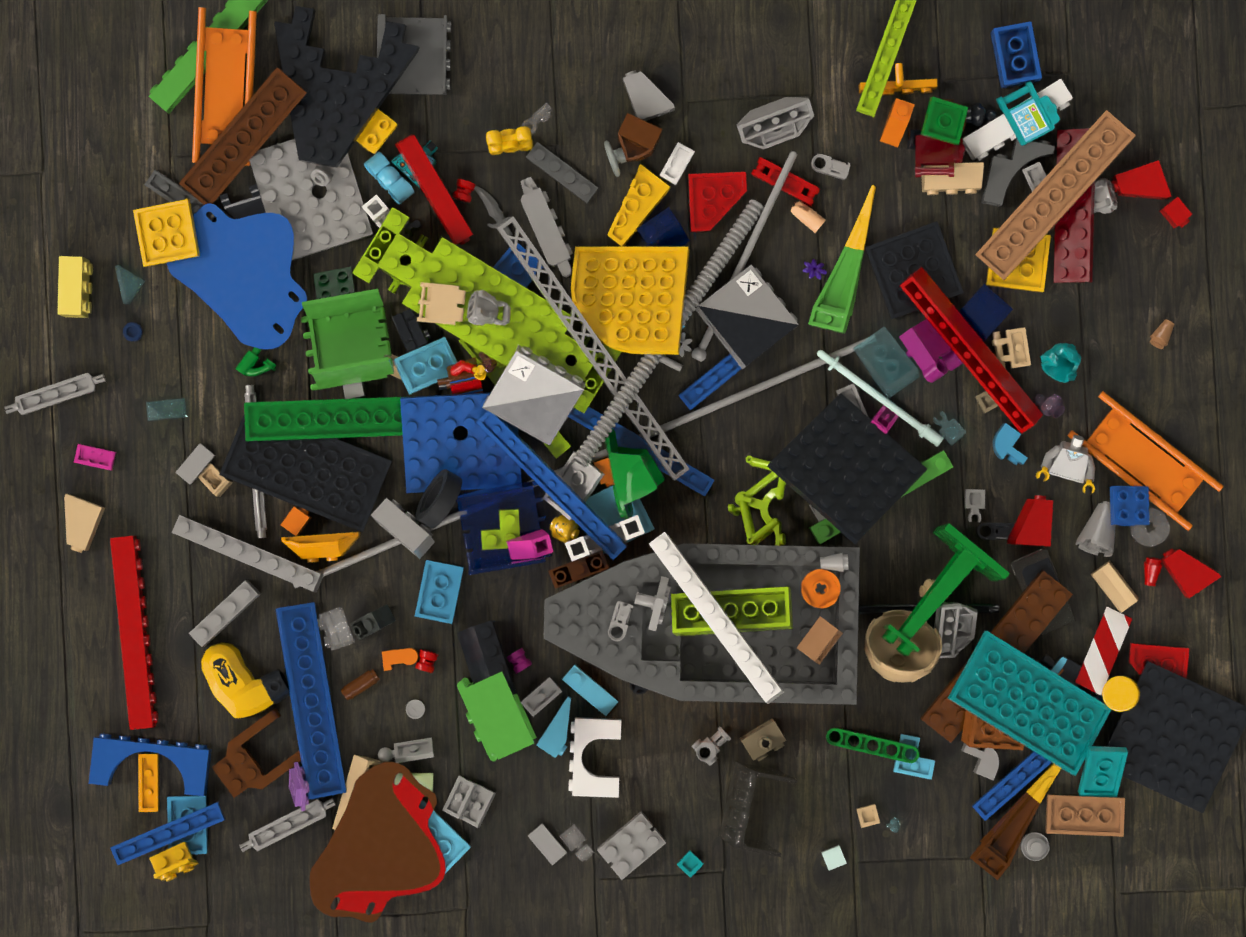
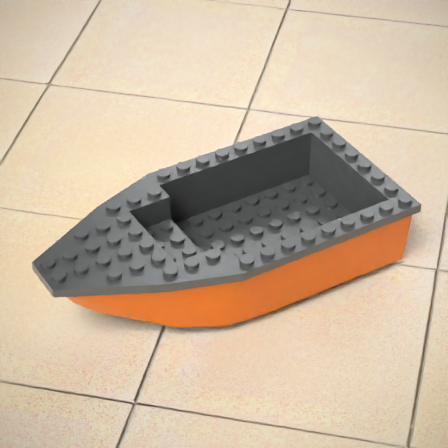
(700, 664)

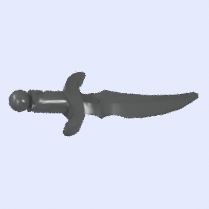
(493, 210)

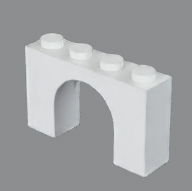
(586, 545)
(583, 781)

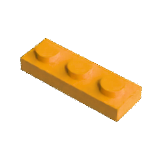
(148, 782)

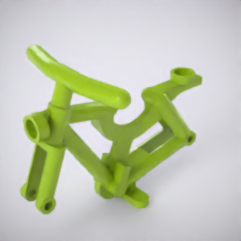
(745, 499)

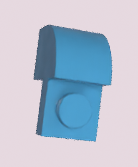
(1003, 443)

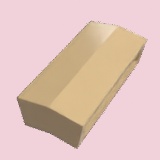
(1115, 586)

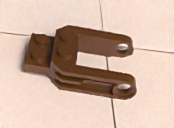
(239, 767)

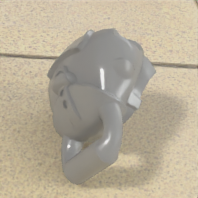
(1105, 197)
(484, 309)

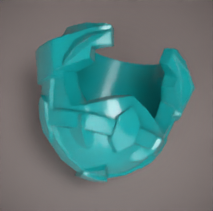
(1061, 362)

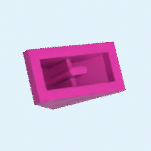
(884, 419)

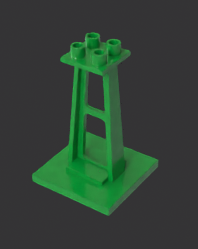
(966, 558)

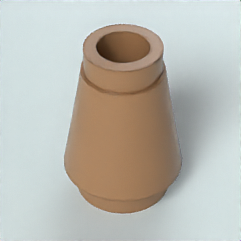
(1162, 334)

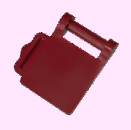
(936, 152)

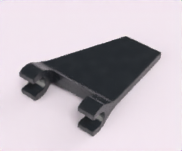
(245, 207)

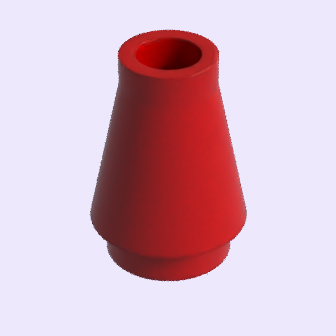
(1152, 569)

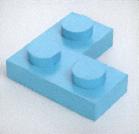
(921, 768)

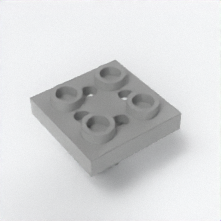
(656, 603)

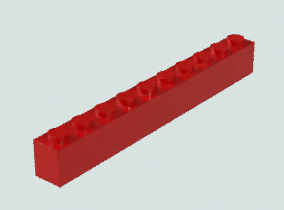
(971, 350)
(133, 632)

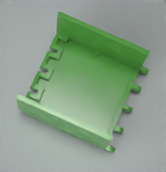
(348, 339)
(496, 716)

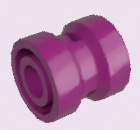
(519, 660)

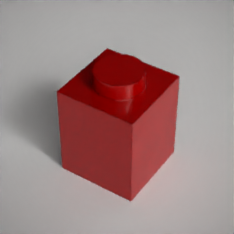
(1176, 213)

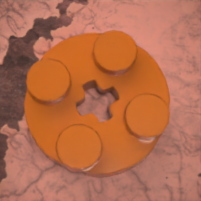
(831, 591)

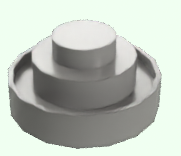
(1034, 846)

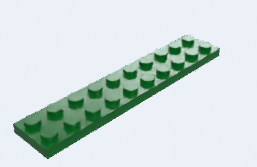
(323, 419)

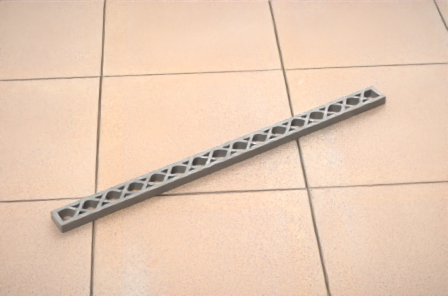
(596, 342)

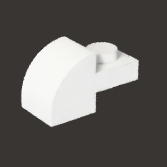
(376, 210)

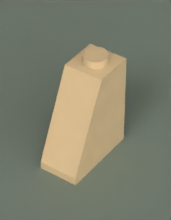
(81, 522)

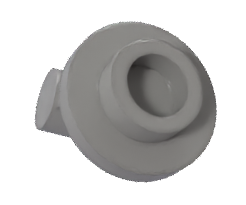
(321, 176)

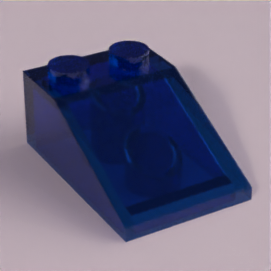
(985, 311)

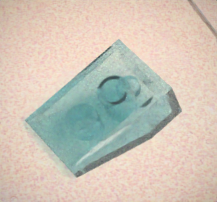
(886, 362)

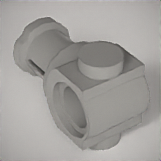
(712, 745)

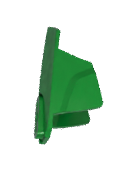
(632, 474)

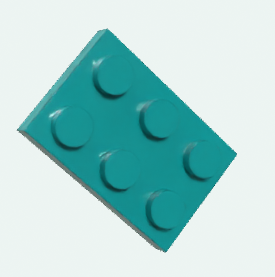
(1102, 771)

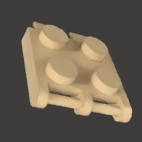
(441, 304)

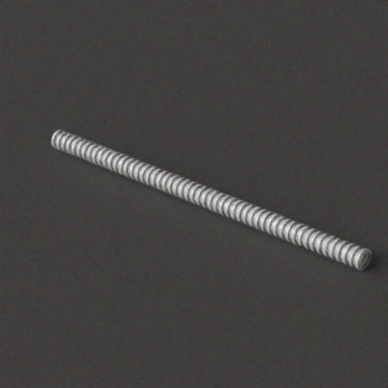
(692, 299)

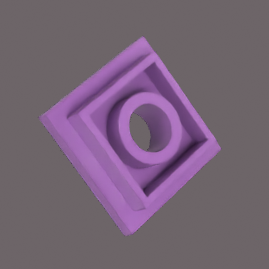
(298, 787)

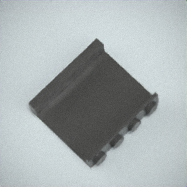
(429, 67)

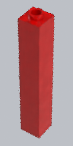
(434, 190)

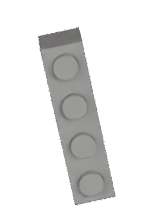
(224, 613)

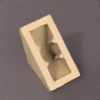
(213, 481)

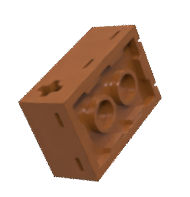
(983, 735)

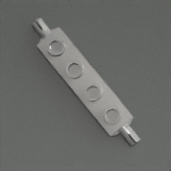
(55, 393)
(287, 825)

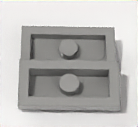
(469, 801)

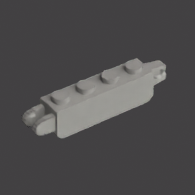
(545, 228)

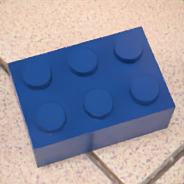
(1016, 54)

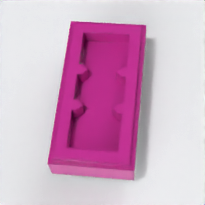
(95, 457)

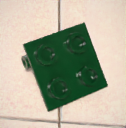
(333, 283)

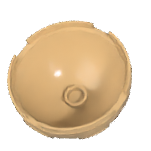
(891, 663)

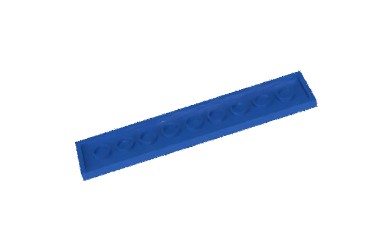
(311, 700)

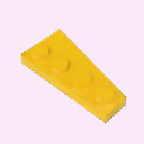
(637, 205)

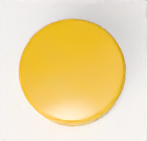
(1121, 693)

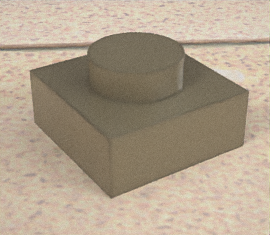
(985, 402)

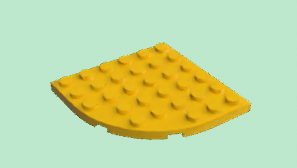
(632, 296)

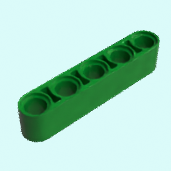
(882, 745)

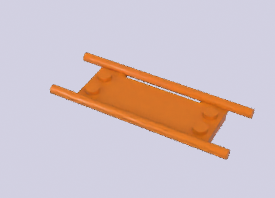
(223, 78)
(1145, 460)

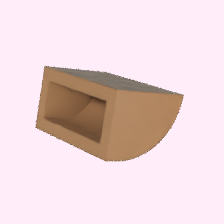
(819, 640)

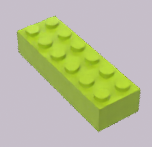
(747, 608)

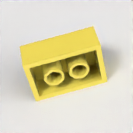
(74, 287)

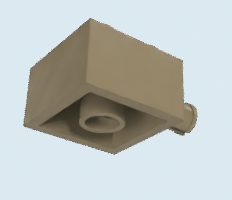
(763, 739)

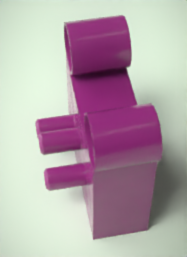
(926, 347)

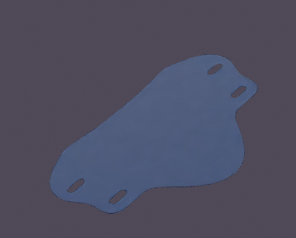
(244, 274)

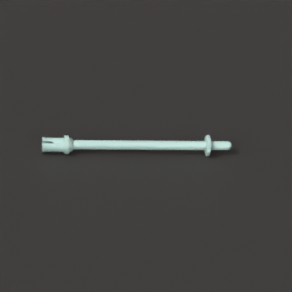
(923, 429)

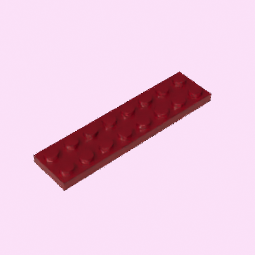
(1076, 228)

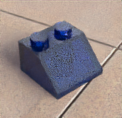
(663, 231)

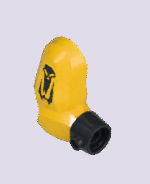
(235, 685)

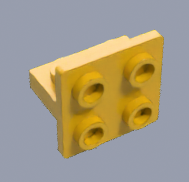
(376, 132)
(172, 862)

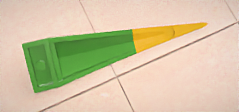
(838, 296)

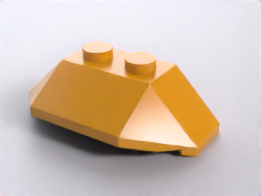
(321, 546)

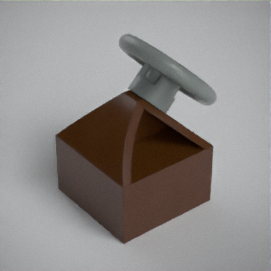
(636, 141)

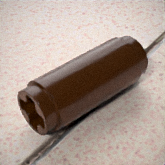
(360, 684)

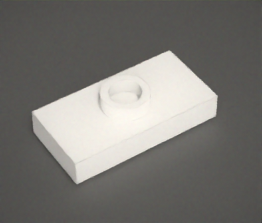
(677, 163)

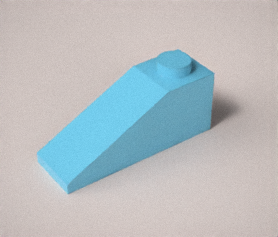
(590, 690)
(556, 733)

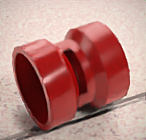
(463, 190)
(424, 665)

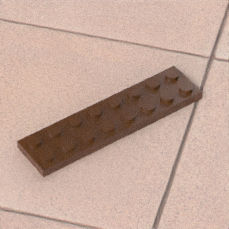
(243, 137)

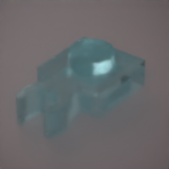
(950, 430)

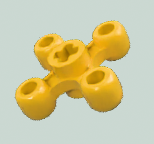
(509, 140)

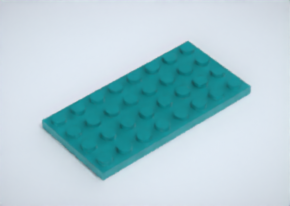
(1029, 703)

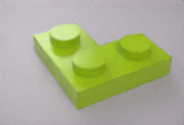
(508, 530)

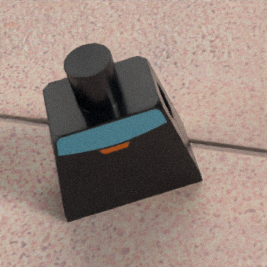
(1063, 667)

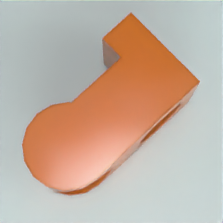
(407, 656)

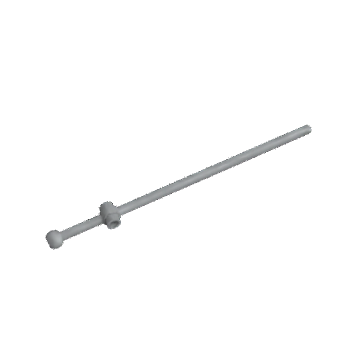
(699, 353)

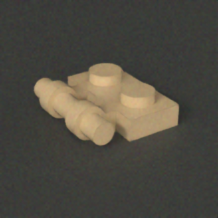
(1017, 347)

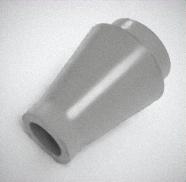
(835, 562)

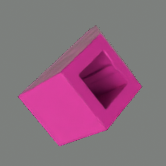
(530, 545)

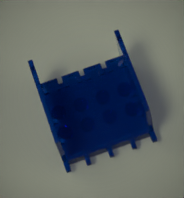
(483, 514)

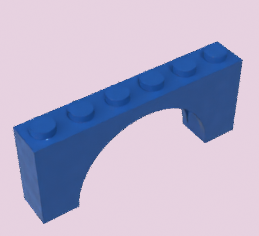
(191, 761)

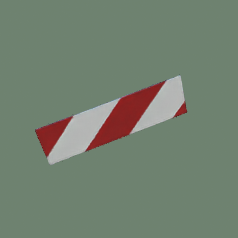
(1103, 650)

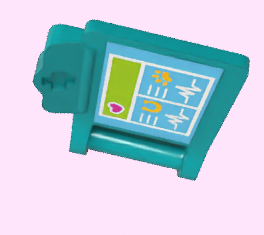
(1031, 117)

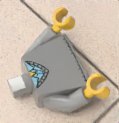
(1069, 462)

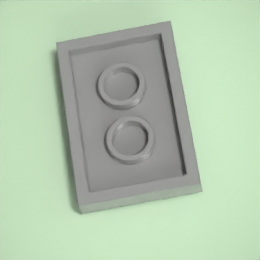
(580, 479)

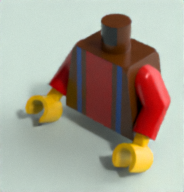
(463, 377)

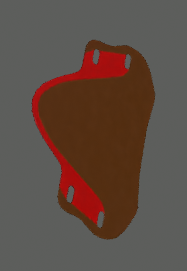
(378, 846)

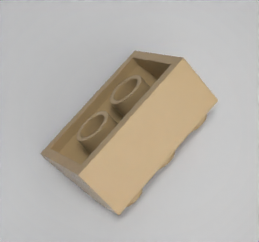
(966, 178)

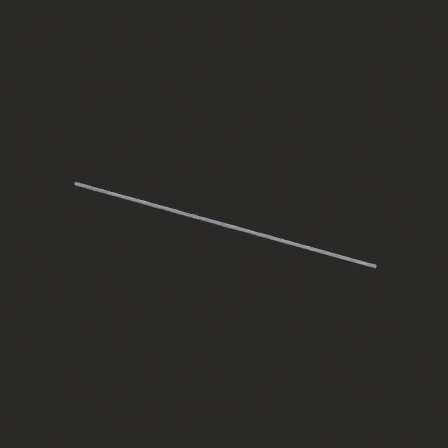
(603, 453)

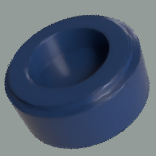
(132, 331)

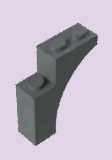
(1003, 169)

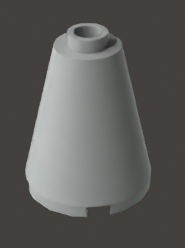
(1098, 532)

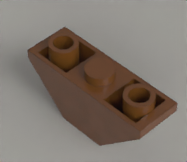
(578, 569)

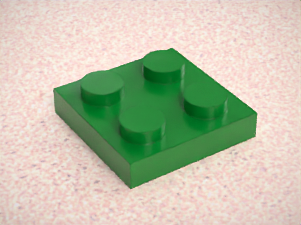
(944, 120)

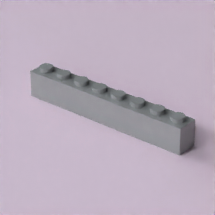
(247, 553)

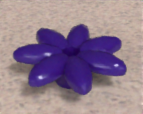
(814, 269)

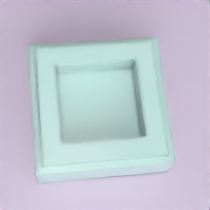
(833, 857)

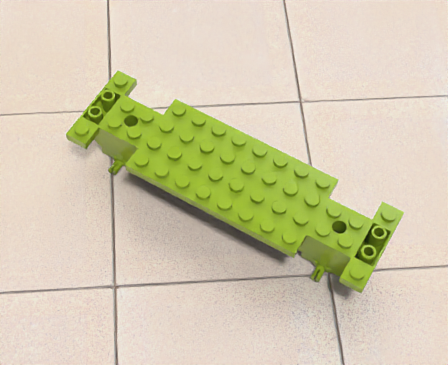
(531, 319)

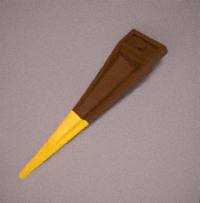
(1003, 839)

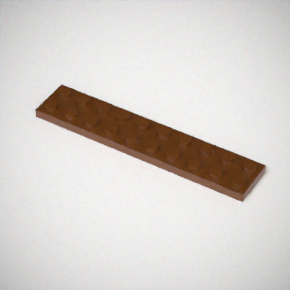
(1017, 628)

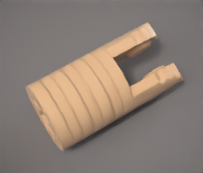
(807, 216)

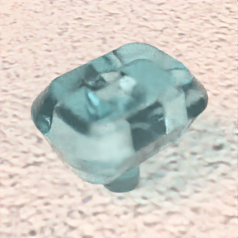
(894, 825)

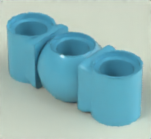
(389, 178)

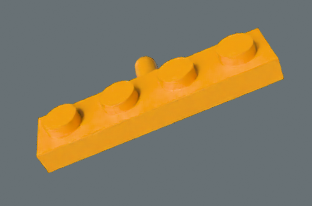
(905, 86)

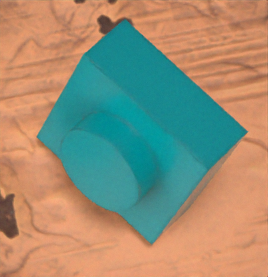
(690, 863)

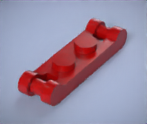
(793, 184)

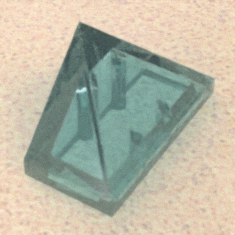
(128, 284)
(166, 409)

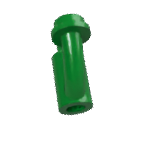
(249, 360)

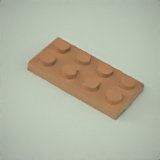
(1085, 815)

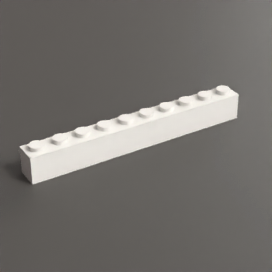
(716, 618)

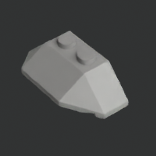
(775, 122)
(956, 627)

